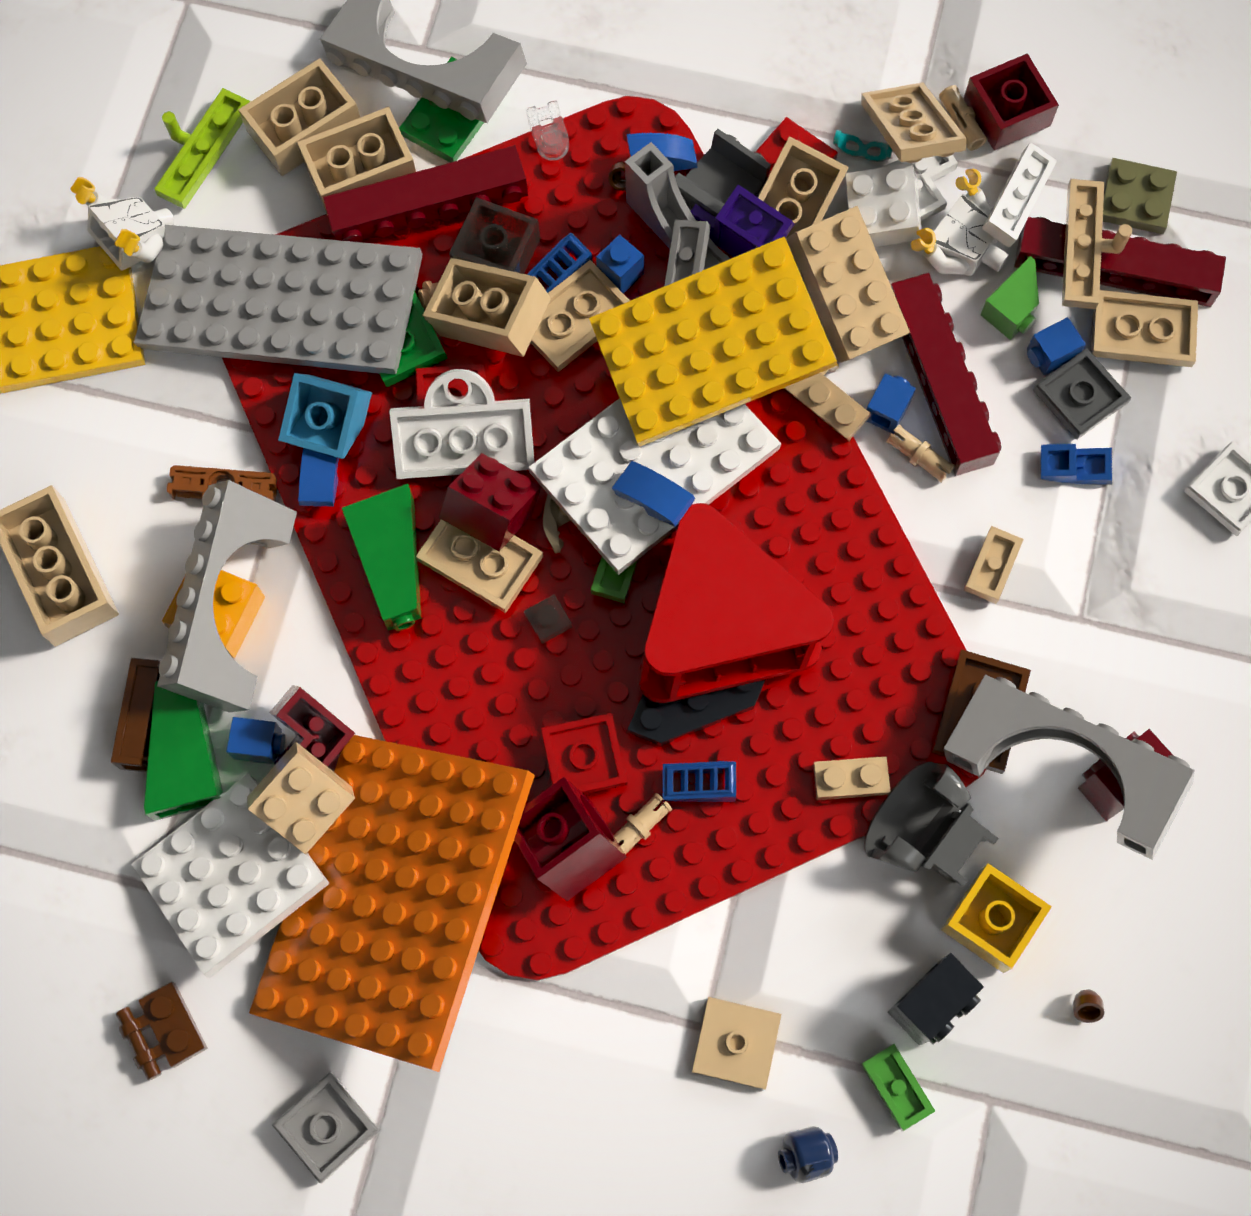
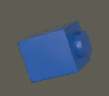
(621, 263)
(1054, 346)
(890, 402)
(255, 740)

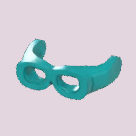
(841, 139)

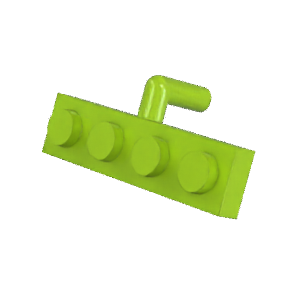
(200, 148)

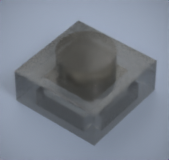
(548, 619)

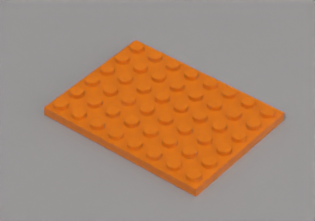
(406, 901)

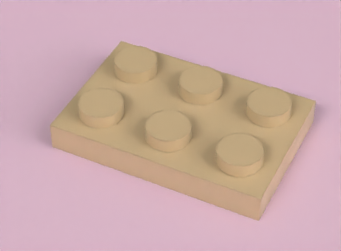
(566, 324)
(1145, 328)
(478, 567)

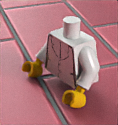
(123, 227)
(959, 241)

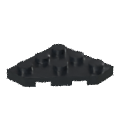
(670, 720)

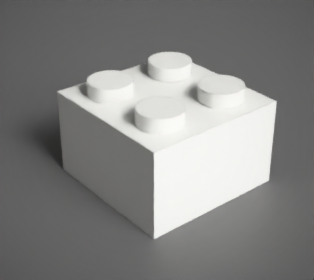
(886, 202)

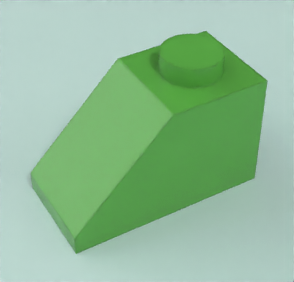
(1014, 302)

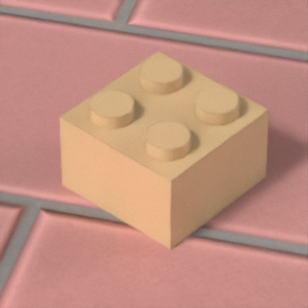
(300, 798)

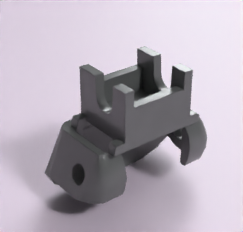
(923, 823)

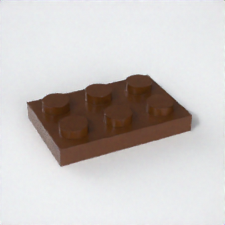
(965, 680)

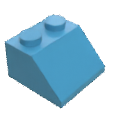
(323, 415)

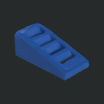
(560, 252)
(712, 768)

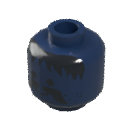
(808, 1154)

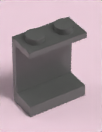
(720, 172)

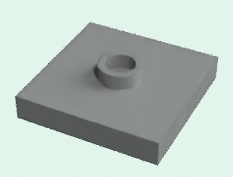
(326, 1127)

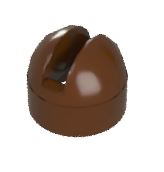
(615, 176)
(1088, 1006)

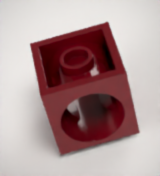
(566, 840)

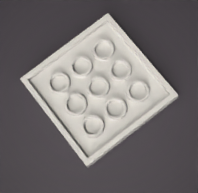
(227, 878)

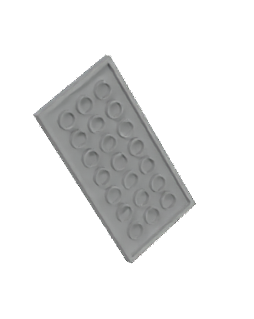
(280, 299)

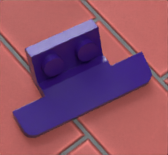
(744, 223)

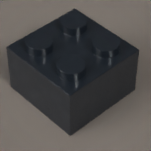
(936, 999)

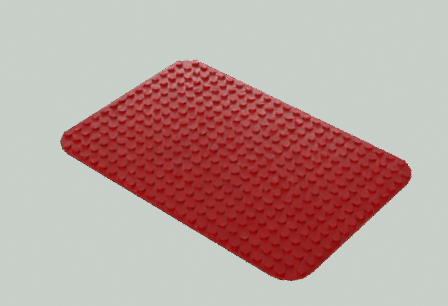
(486, 685)

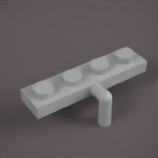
(687, 249)

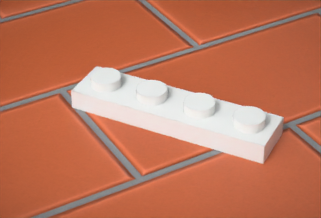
(1019, 195)

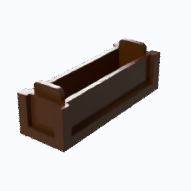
(135, 717)

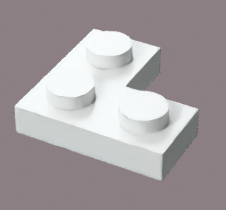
(926, 172)

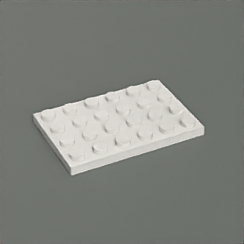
(699, 458)

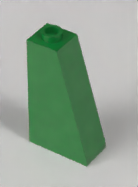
(387, 547)
(180, 759)

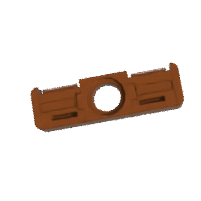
(194, 481)

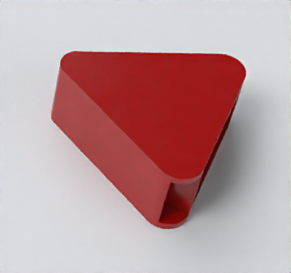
(726, 614)

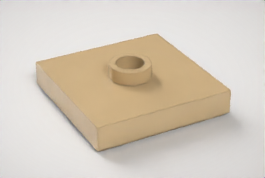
(736, 1043)

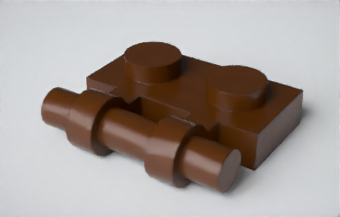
(172, 1025)

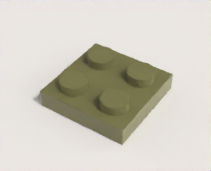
(1138, 195)

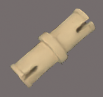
(963, 117)
(920, 453)
(641, 823)

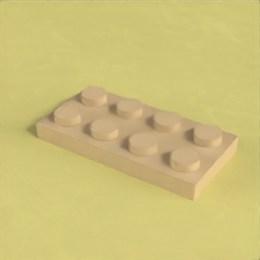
(913, 122)

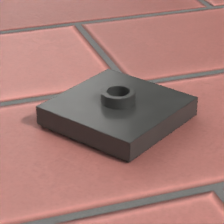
(1082, 394)

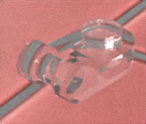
(550, 140)

